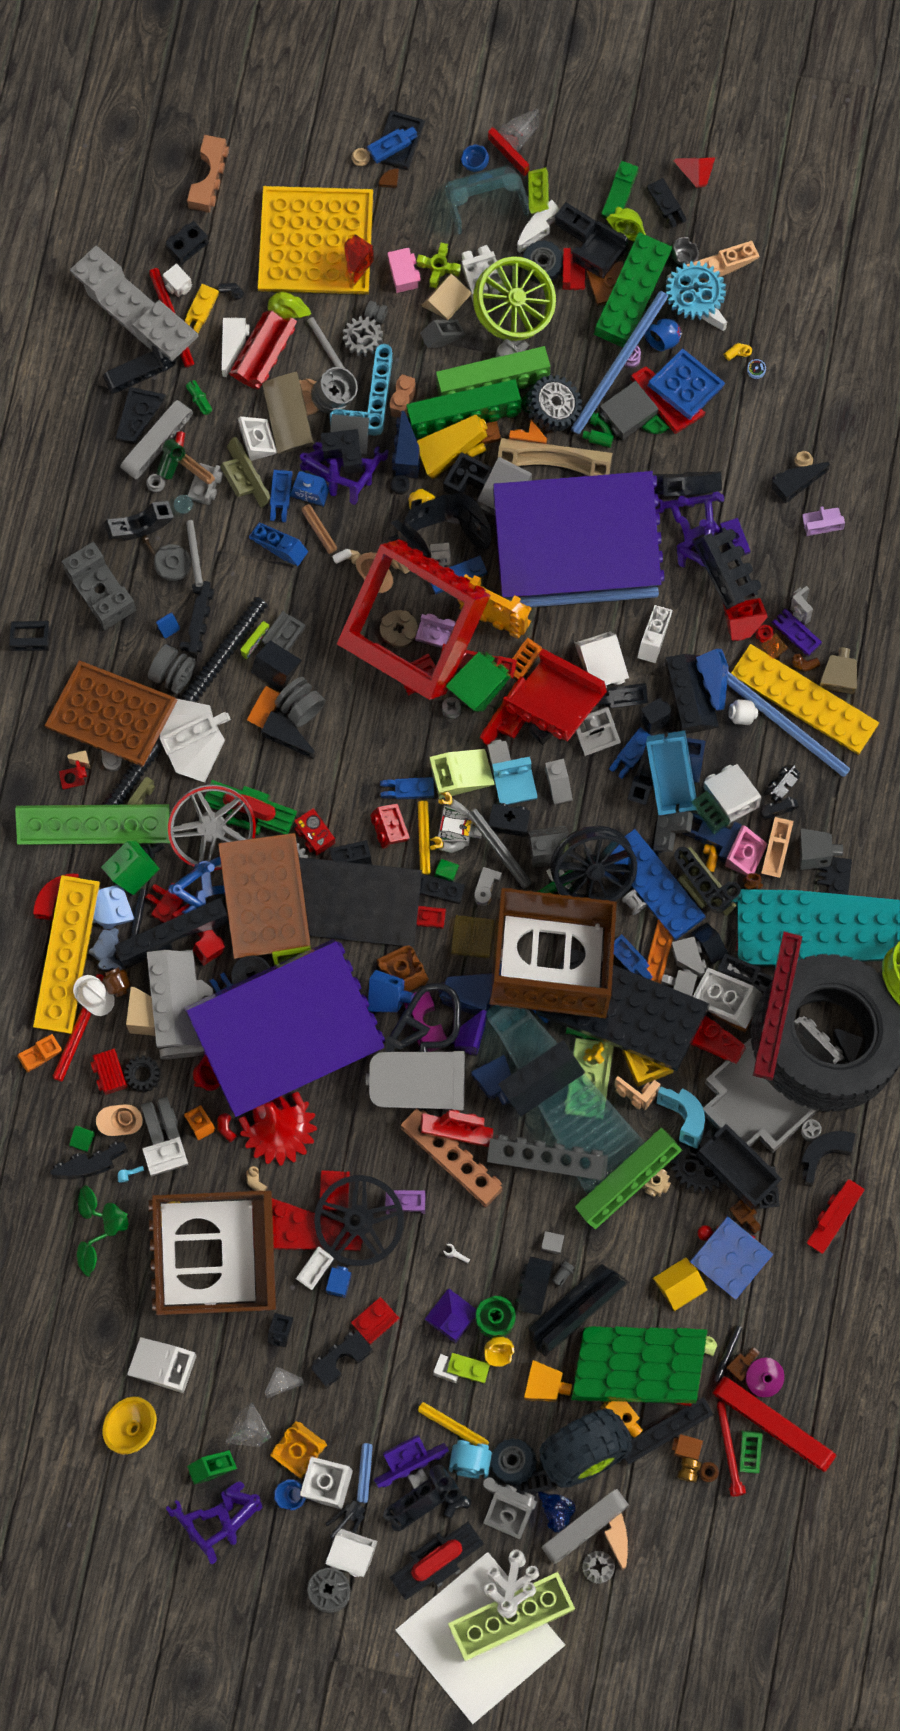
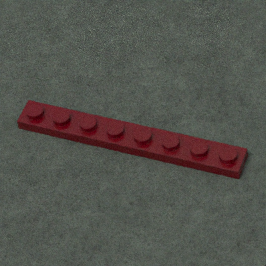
(777, 1006)

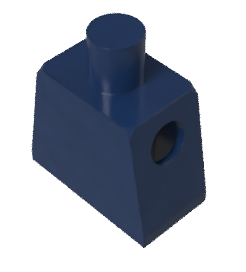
(490, 1076)

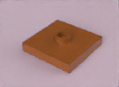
(603, 287)

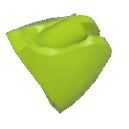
(627, 222)

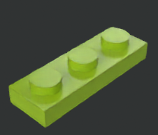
(538, 190)

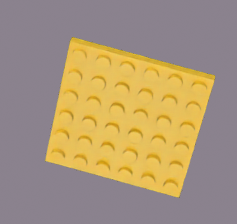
(307, 235)

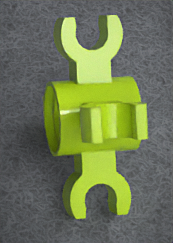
(452, 268)

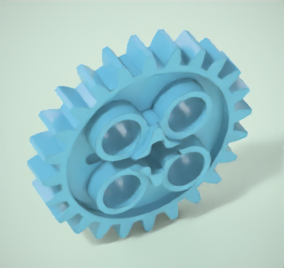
(692, 275)

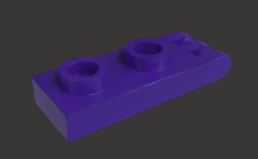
(797, 633)

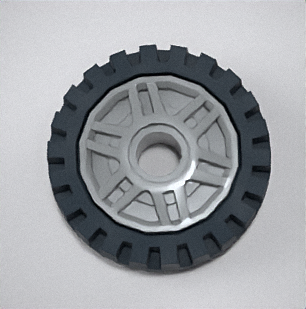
(555, 390)

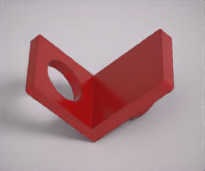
(78, 771)

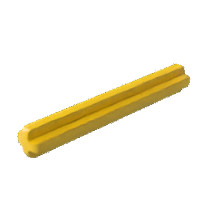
(424, 847)
(451, 1425)

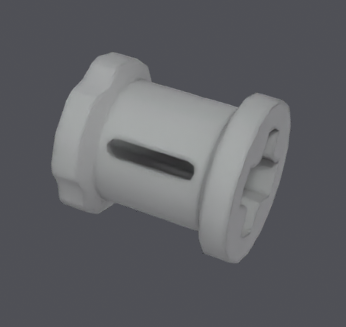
(634, 902)

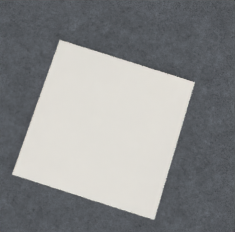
(490, 1676)

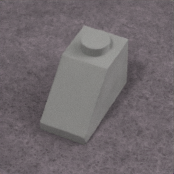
(558, 781)

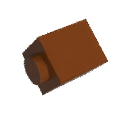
(687, 1447)

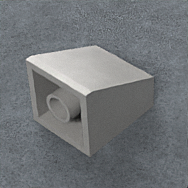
(501, 473)

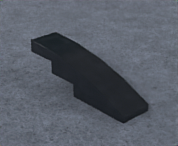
(745, 972)

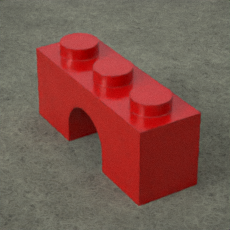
(209, 946)

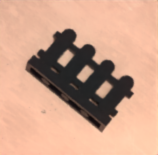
(719, 572)

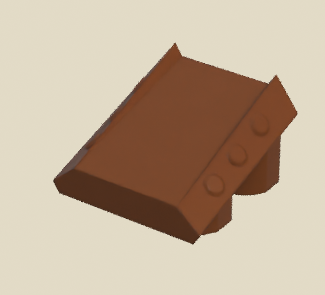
(404, 965)

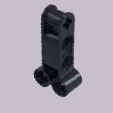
(423, 1498)

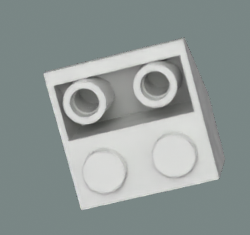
(351, 1553)

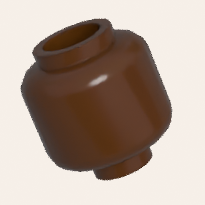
(116, 982)

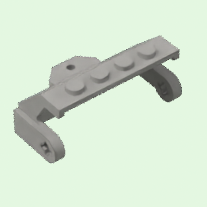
(173, 988)

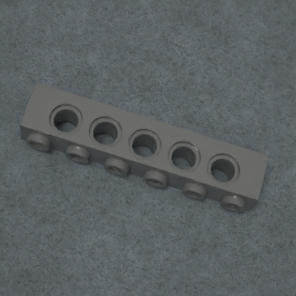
(498, 1154)

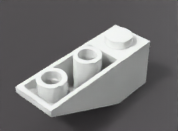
(654, 634)

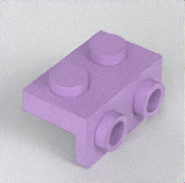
(434, 630)

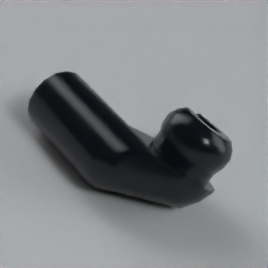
(451, 1507)

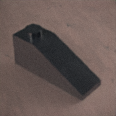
(795, 480)
(282, 731)

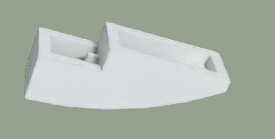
(537, 227)

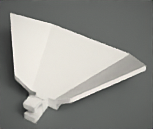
(193, 738)

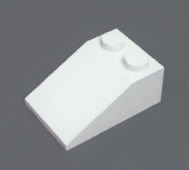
(728, 997)

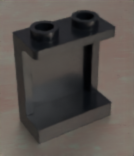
(601, 250)

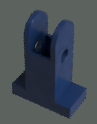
(722, 840)

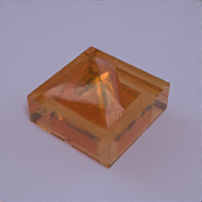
(774, 646)

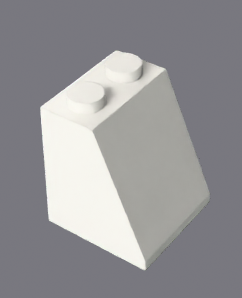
(603, 658)
(733, 792)

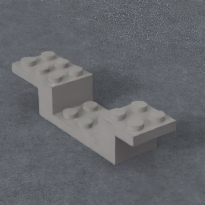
(146, 320)

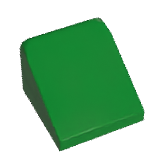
(446, 870)
(81, 1138)

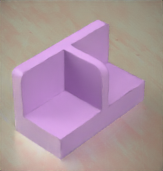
(823, 521)

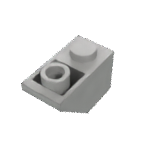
(687, 956)

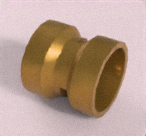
(689, 1470)

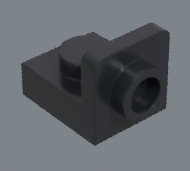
(280, 1330)

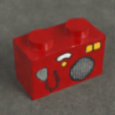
(314, 831)

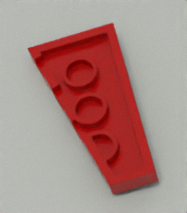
(670, 415)

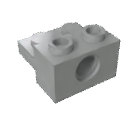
(595, 721)

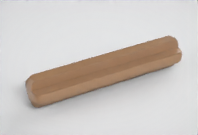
(197, 469)
(319, 529)

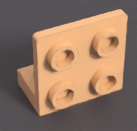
(639, 1100)

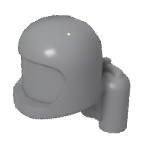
(509, 347)

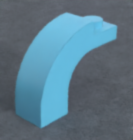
(690, 1109)

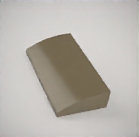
(288, 413)

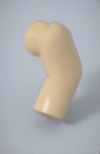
(253, 1179)

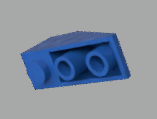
(279, 543)
(715, 672)

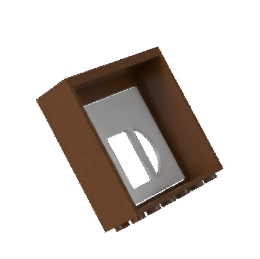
(550, 988)
(236, 1233)

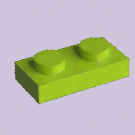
(468, 1368)

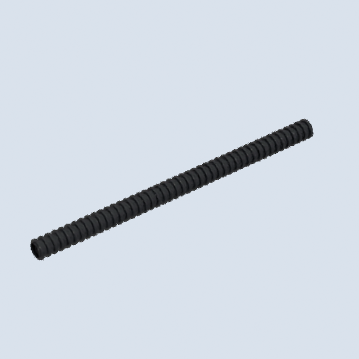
(193, 693)

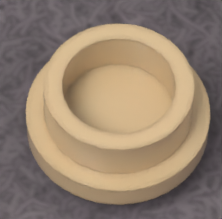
(360, 157)
(803, 459)

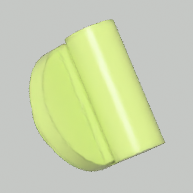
(710, 1346)

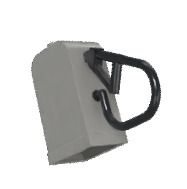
(419, 1077)

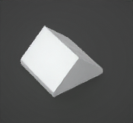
(257, 437)

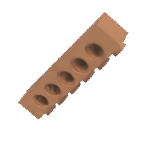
(485, 1194)

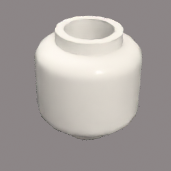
(742, 712)

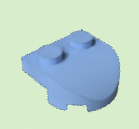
(112, 907)

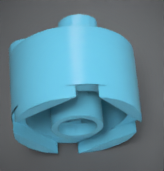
(470, 1459)

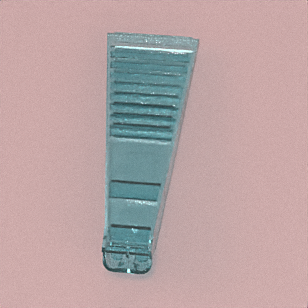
(579, 1111)

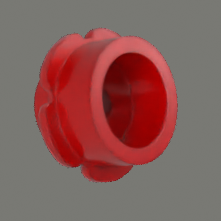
(764, 629)

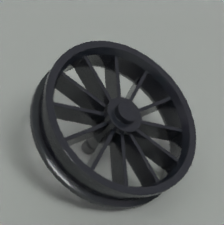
(594, 865)

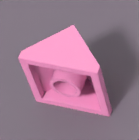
(746, 852)

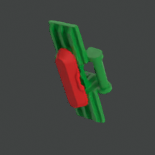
(269, 814)

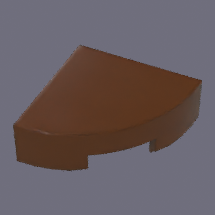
(389, 179)

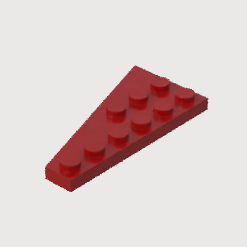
(296, 1229)

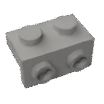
(800, 607)

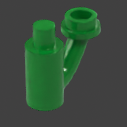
(596, 437)

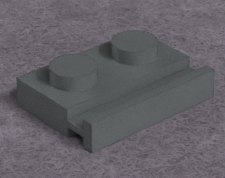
(284, 631)

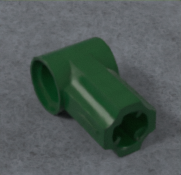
(170, 458)

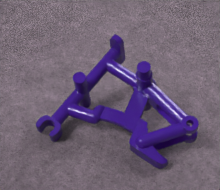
(312, 463)
(706, 526)
(230, 1526)

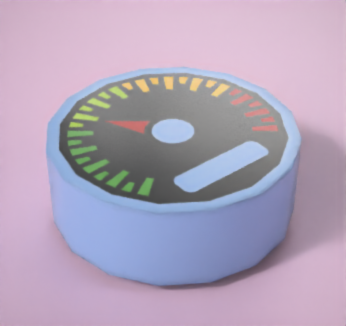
(756, 369)

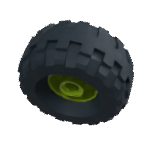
(585, 1448)

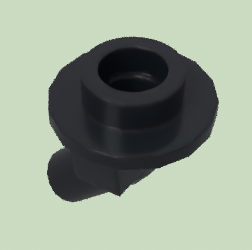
(152, 850)

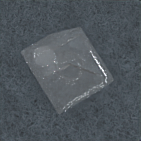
(520, 129)

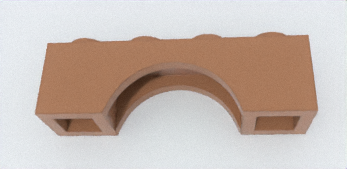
(202, 194)

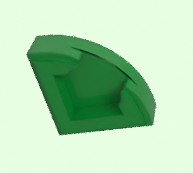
(655, 426)

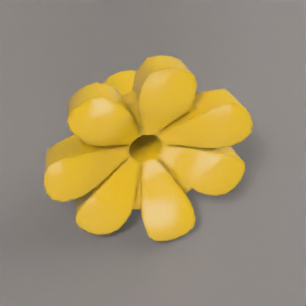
(595, 1053)

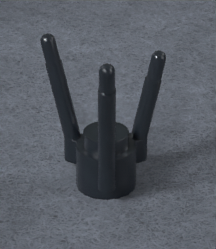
(353, 1512)

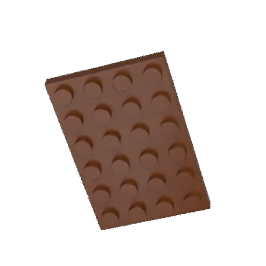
(111, 713)
(264, 895)

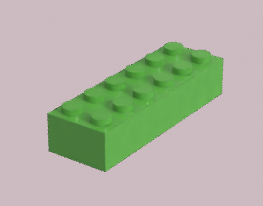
(523, 366)

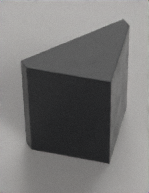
(275, 665)

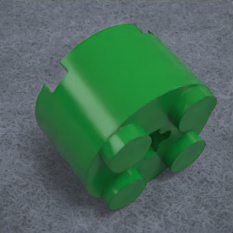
(493, 1306)

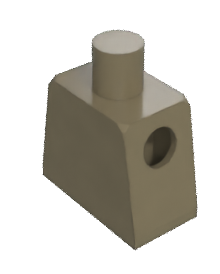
(840, 673)

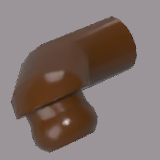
(803, 664)

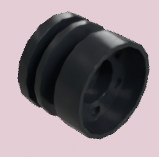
(247, 965)

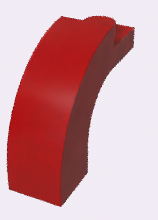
(47, 898)

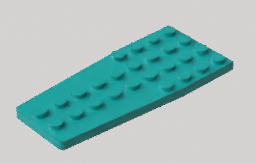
(827, 921)

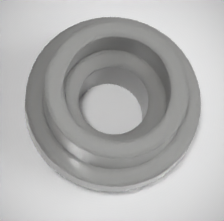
(152, 478)

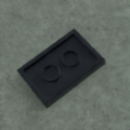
(395, 121)

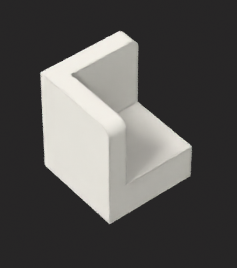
(441, 1368)

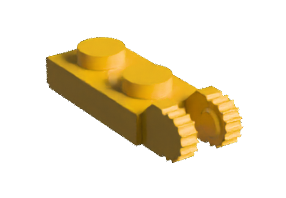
(201, 306)

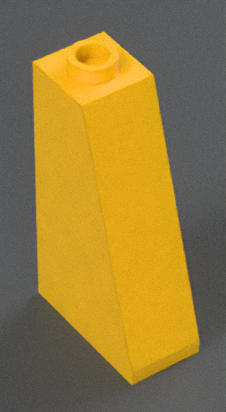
(444, 447)

